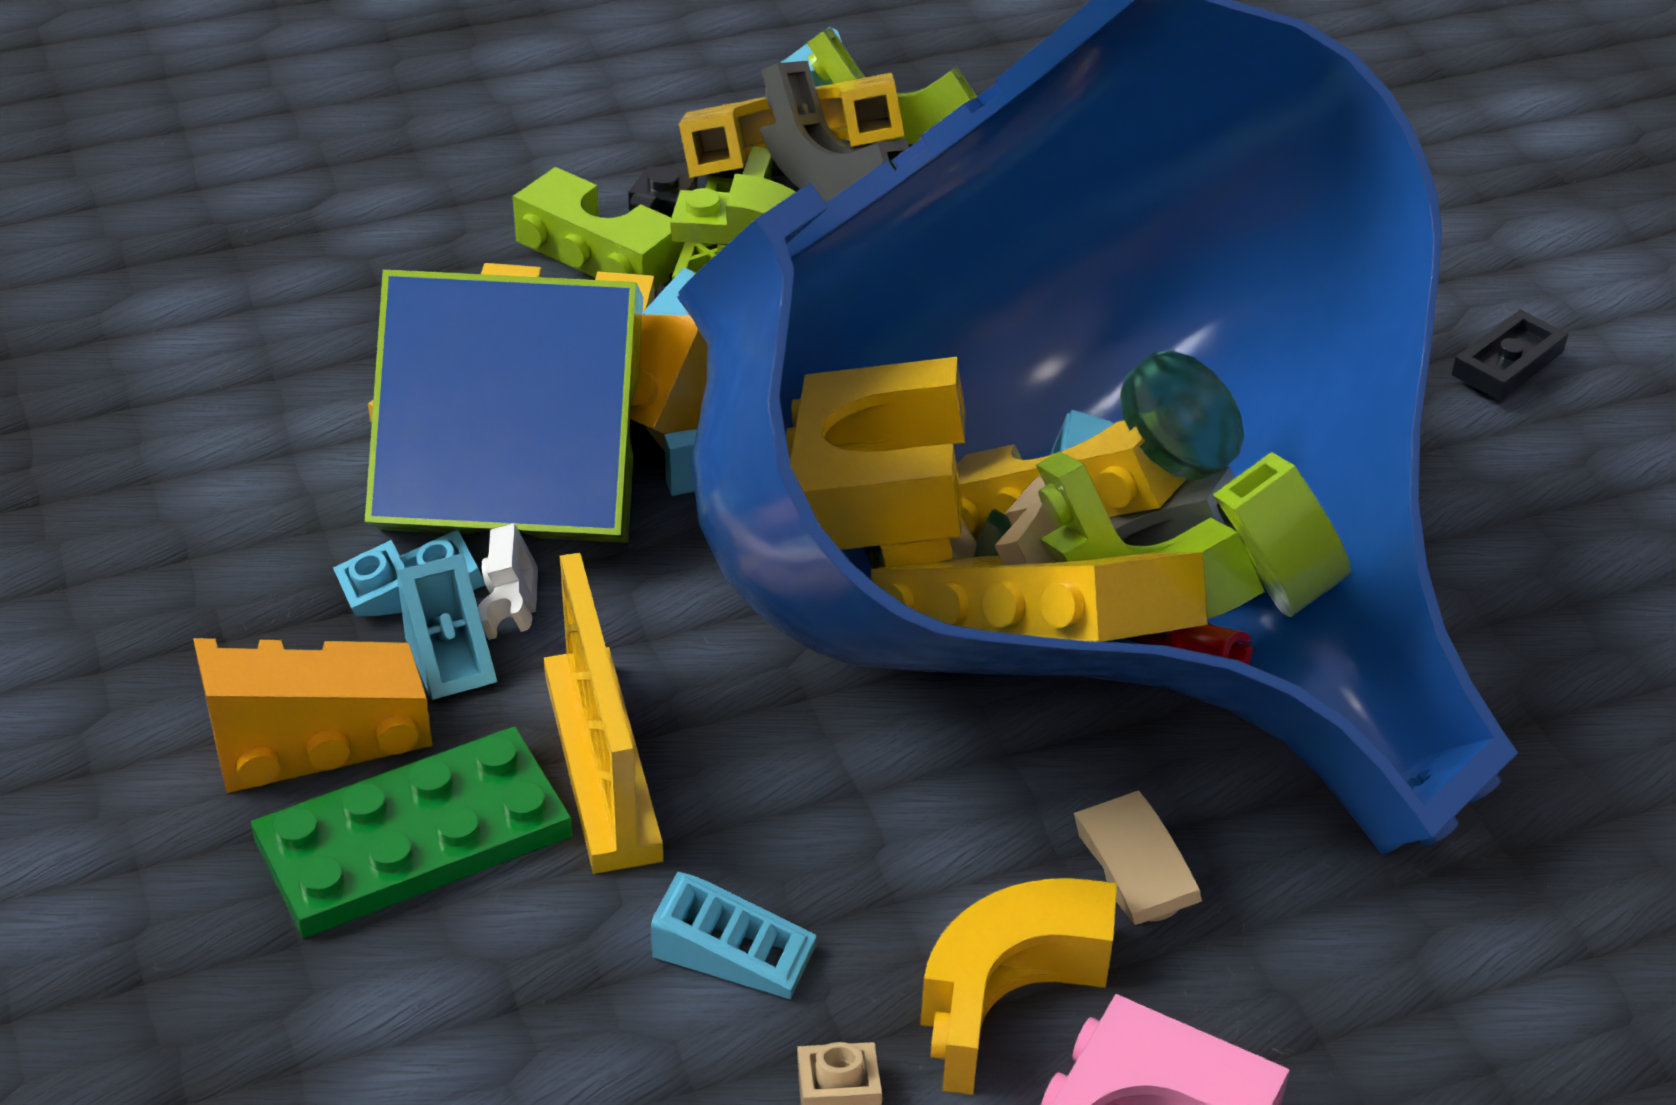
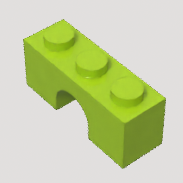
(563, 221)

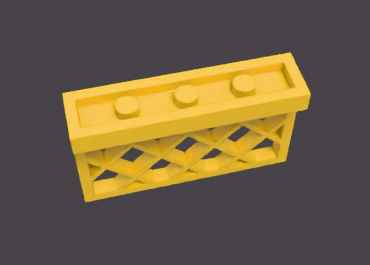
(598, 737)

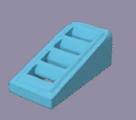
(713, 907)

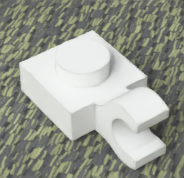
(510, 579)

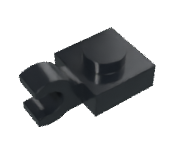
(660, 188)

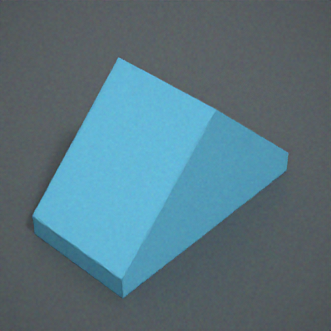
(444, 626)

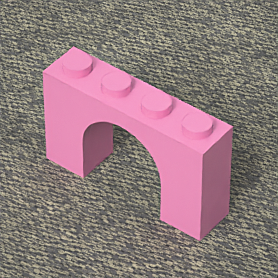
(1156, 1060)

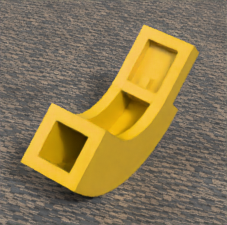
(1007, 941)

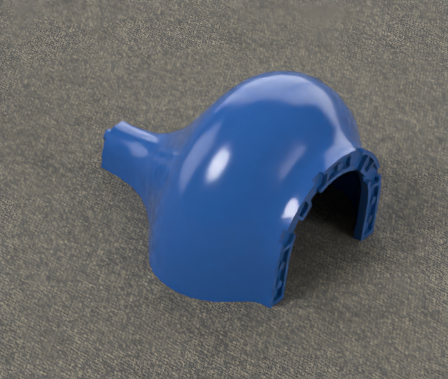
(1108, 200)

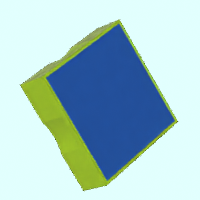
(504, 405)

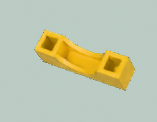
(1114, 461)

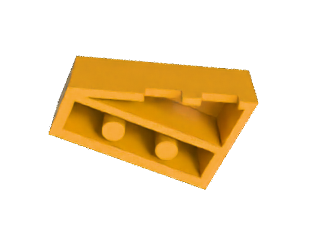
(310, 710)

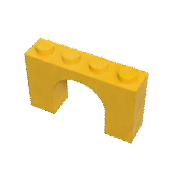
(854, 110)
(881, 451)
(1059, 599)

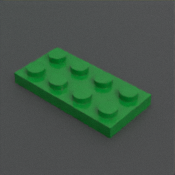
(410, 831)

